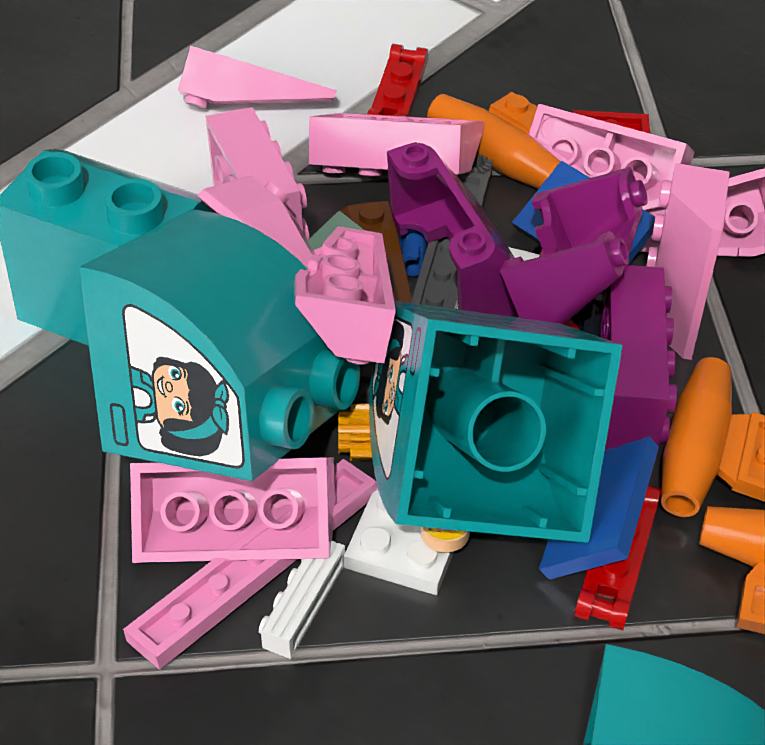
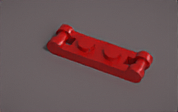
(400, 82)
(619, 578)

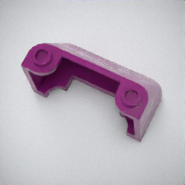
(436, 202)
(582, 245)

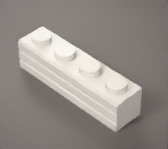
(300, 602)

